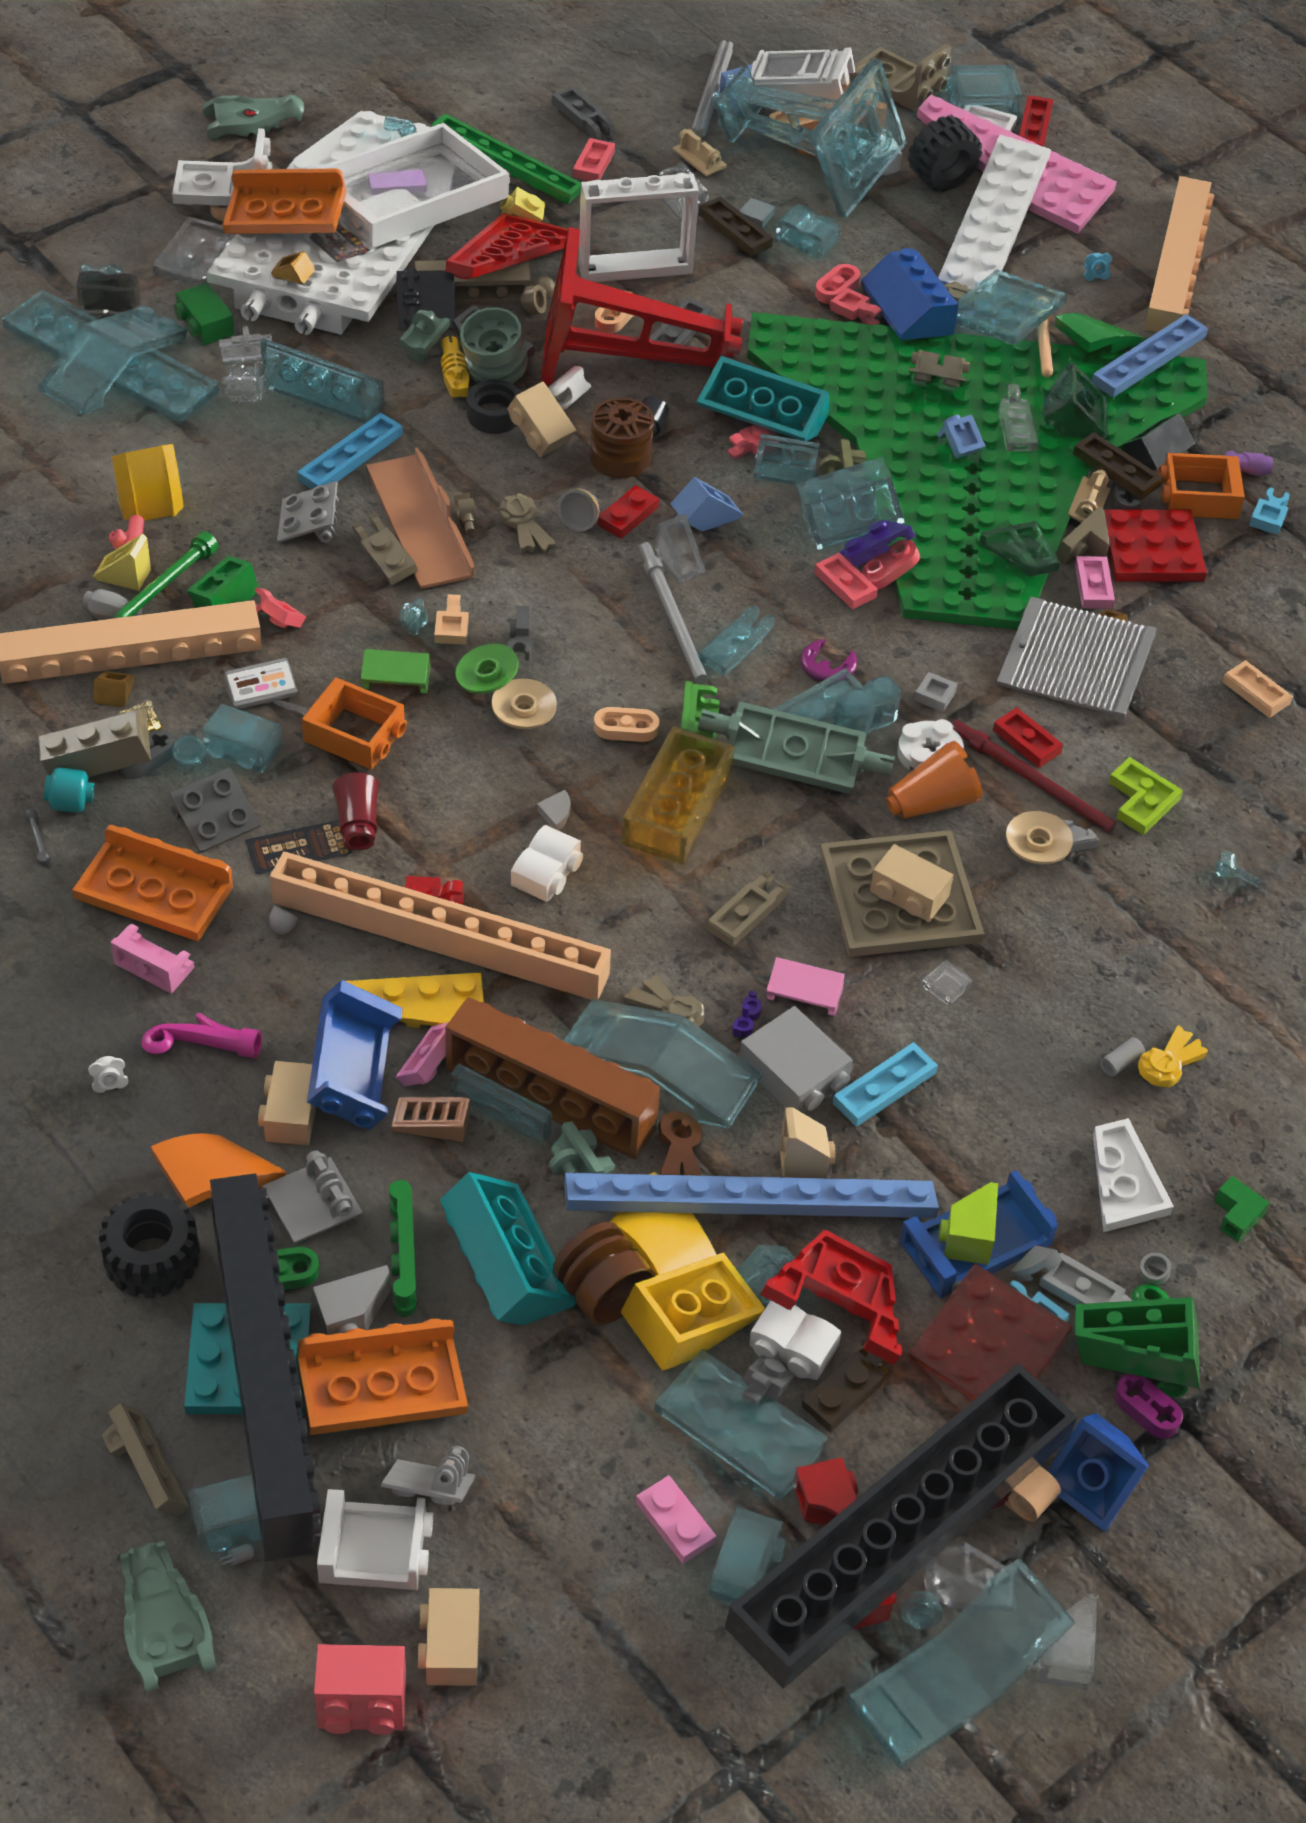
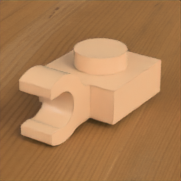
(452, 624)

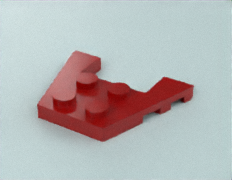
(847, 1278)

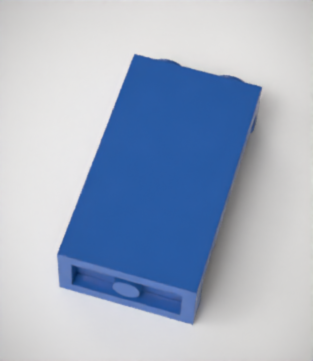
(352, 1054)
(1019, 1227)

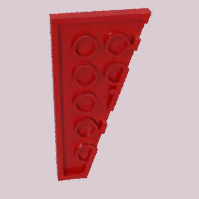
(504, 244)

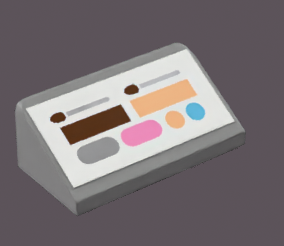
(260, 683)

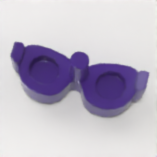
(751, 1011)

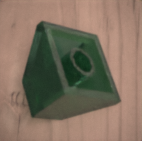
(1076, 405)

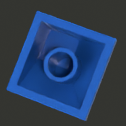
(1097, 1470)

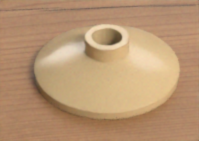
(524, 704)
(1039, 837)

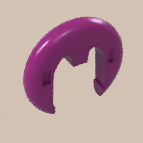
(822, 670)

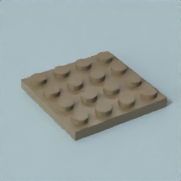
(882, 927)

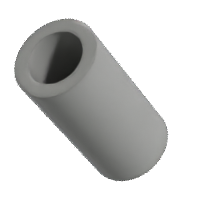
(1122, 1057)

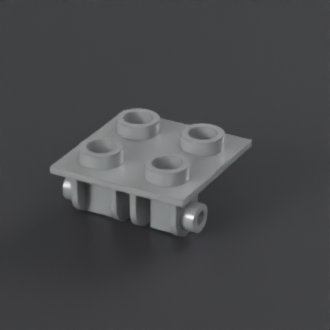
(309, 512)
(312, 1198)
(443, 1483)

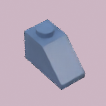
(705, 506)

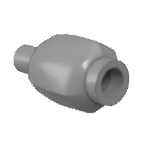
(104, 604)

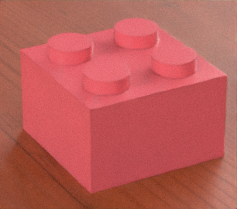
(360, 1688)

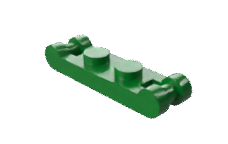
(403, 1262)

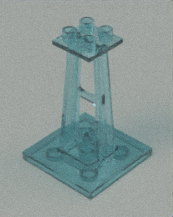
(852, 140)

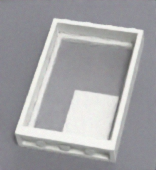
(389, 204)

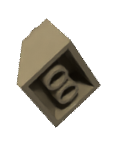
(98, 745)

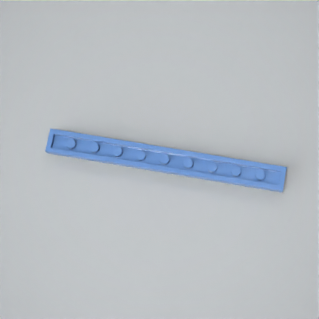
(749, 1195)

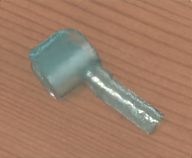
(1227, 868)

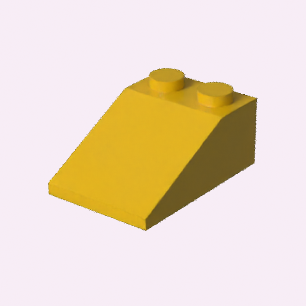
(690, 1309)

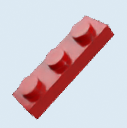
(1036, 119)

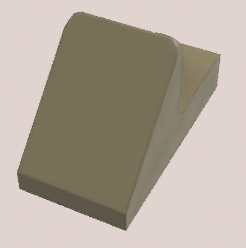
(1088, 536)

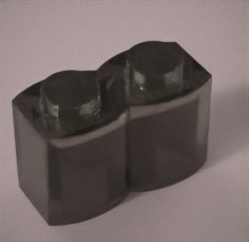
(107, 294)

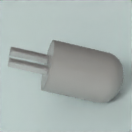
(239, 1554)

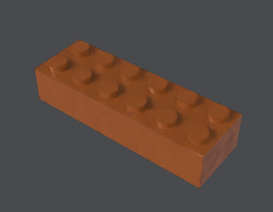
(555, 1075)

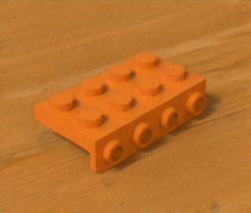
(285, 201)
(155, 883)
(380, 1376)

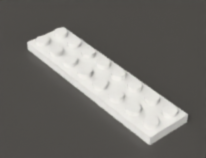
(995, 212)

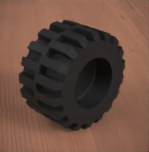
(945, 153)
(155, 1269)

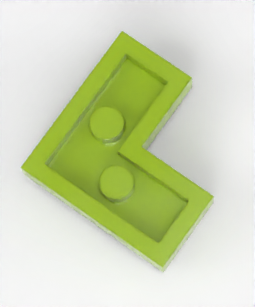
(1149, 794)

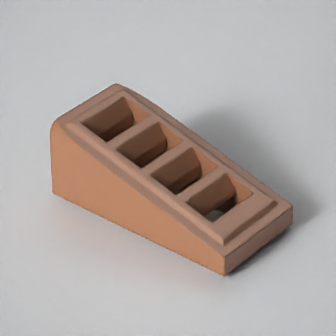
(441, 1129)

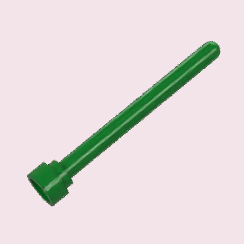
(201, 547)

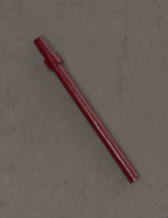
(981, 743)

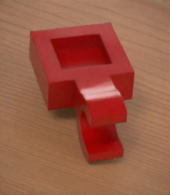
(432, 886)

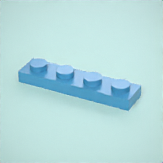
(350, 452)

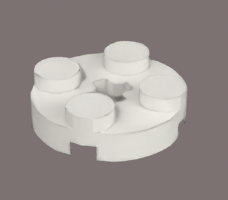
(924, 734)

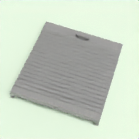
(1077, 657)

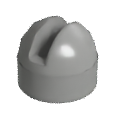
(281, 920)
(1157, 1264)

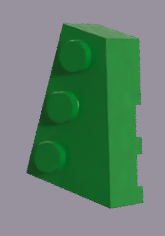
(1141, 1338)

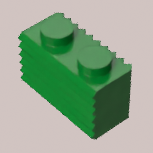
(204, 314)

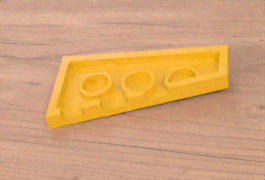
(426, 998)

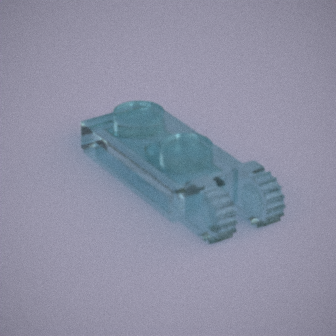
(736, 641)

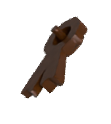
(682, 1135)

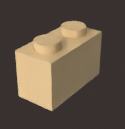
(541, 419)
(911, 883)
(287, 1114)
(451, 1636)

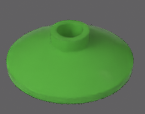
(487, 668)

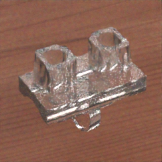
(242, 349)

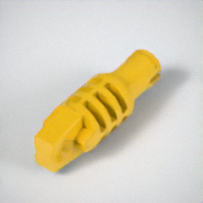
(454, 368)

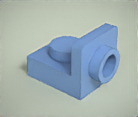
(962, 435)

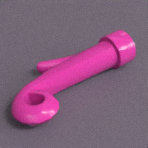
(245, 1041)

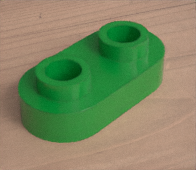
(293, 1259)

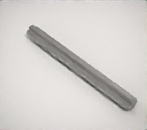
(705, 109)

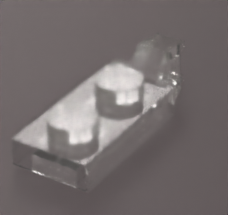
(1017, 421)

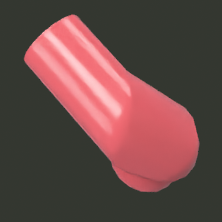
(135, 528)

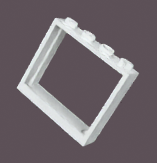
(642, 263)

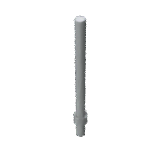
(655, 571)

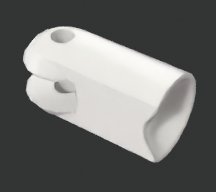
(569, 387)

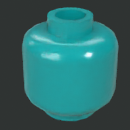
(68, 790)

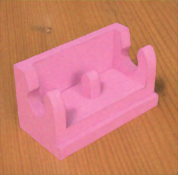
(150, 960)
(806, 984)

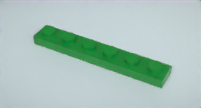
(517, 163)

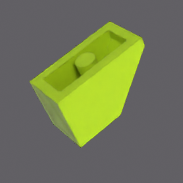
(971, 1226)

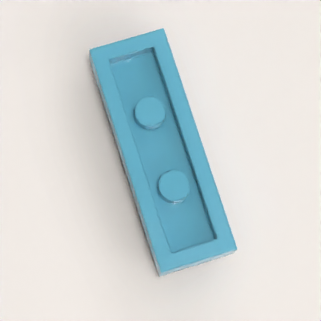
(885, 1084)

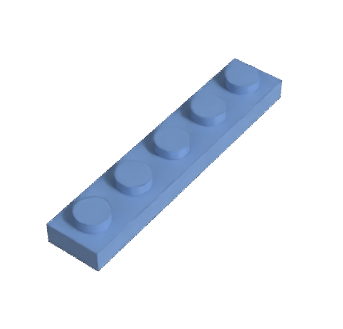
(1149, 355)

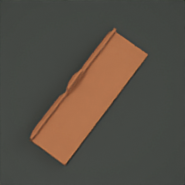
(421, 519)

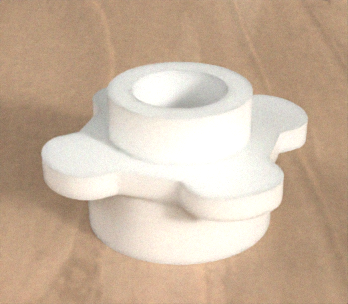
(108, 1066)

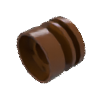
(621, 437)
(600, 1271)

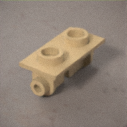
(699, 154)
(1090, 495)

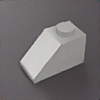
(351, 1300)

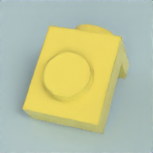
(523, 205)

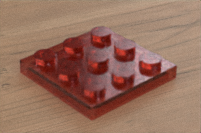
(986, 1333)

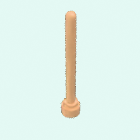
(1045, 348)

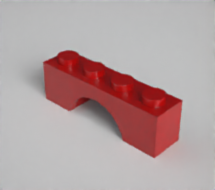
(822, 1494)

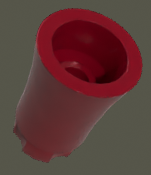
(356, 808)

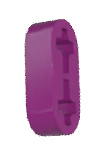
(1148, 1405)

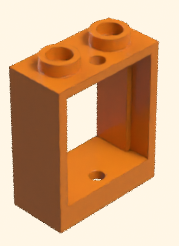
(1203, 469)
(347, 696)

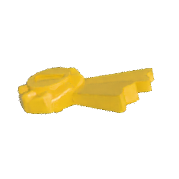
(1164, 1067)

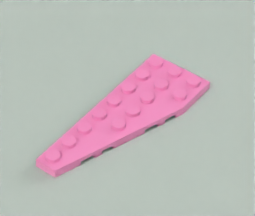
(1066, 190)

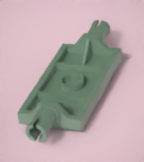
(796, 746)

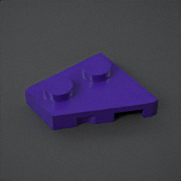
(875, 541)

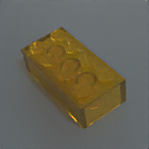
(677, 795)

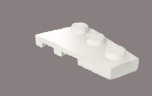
(1126, 1178)

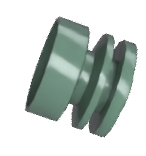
(494, 345)

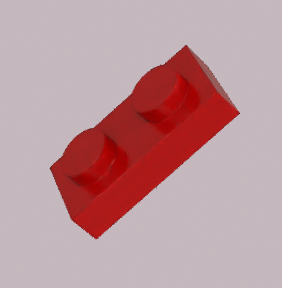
(628, 511)
(1027, 737)

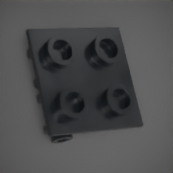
(427, 292)

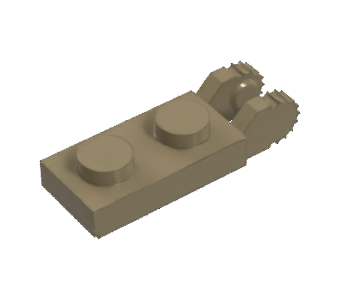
(385, 551)
(746, 909)

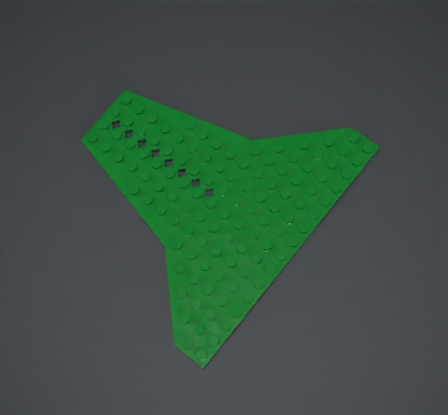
(899, 417)

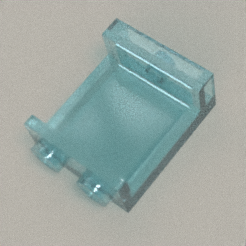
(984, 86)

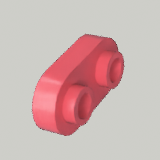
(836, 281)
(891, 564)

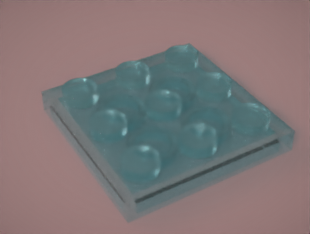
(1007, 307)

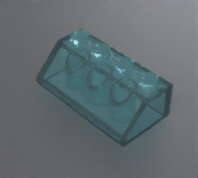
(321, 382)

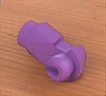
(1253, 463)

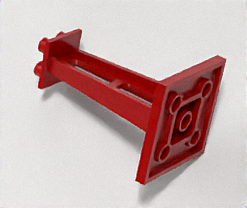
(571, 290)

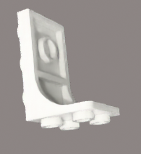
(211, 181)

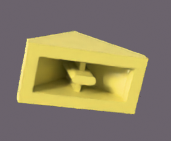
(126, 565)

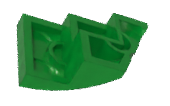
(1096, 334)

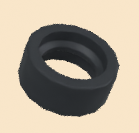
(488, 392)

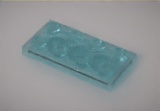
(757, 1440)

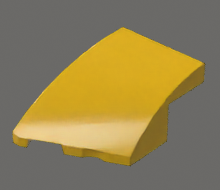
(665, 1239)

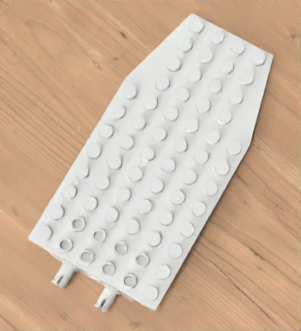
(335, 289)

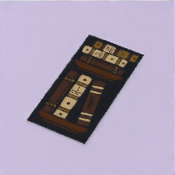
(311, 842)

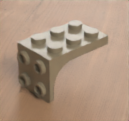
(910, 82)

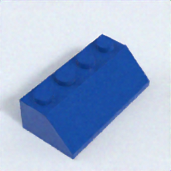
(911, 296)

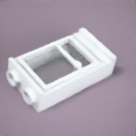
(804, 71)

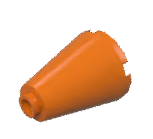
(936, 784)

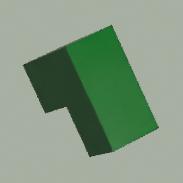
(1243, 1207)

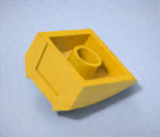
(148, 483)

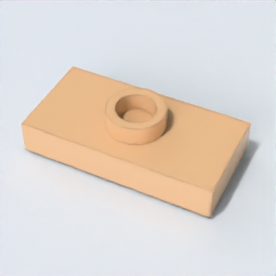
(1257, 689)

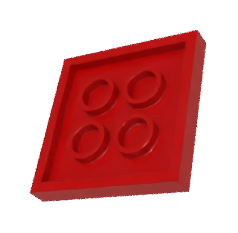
(1154, 546)

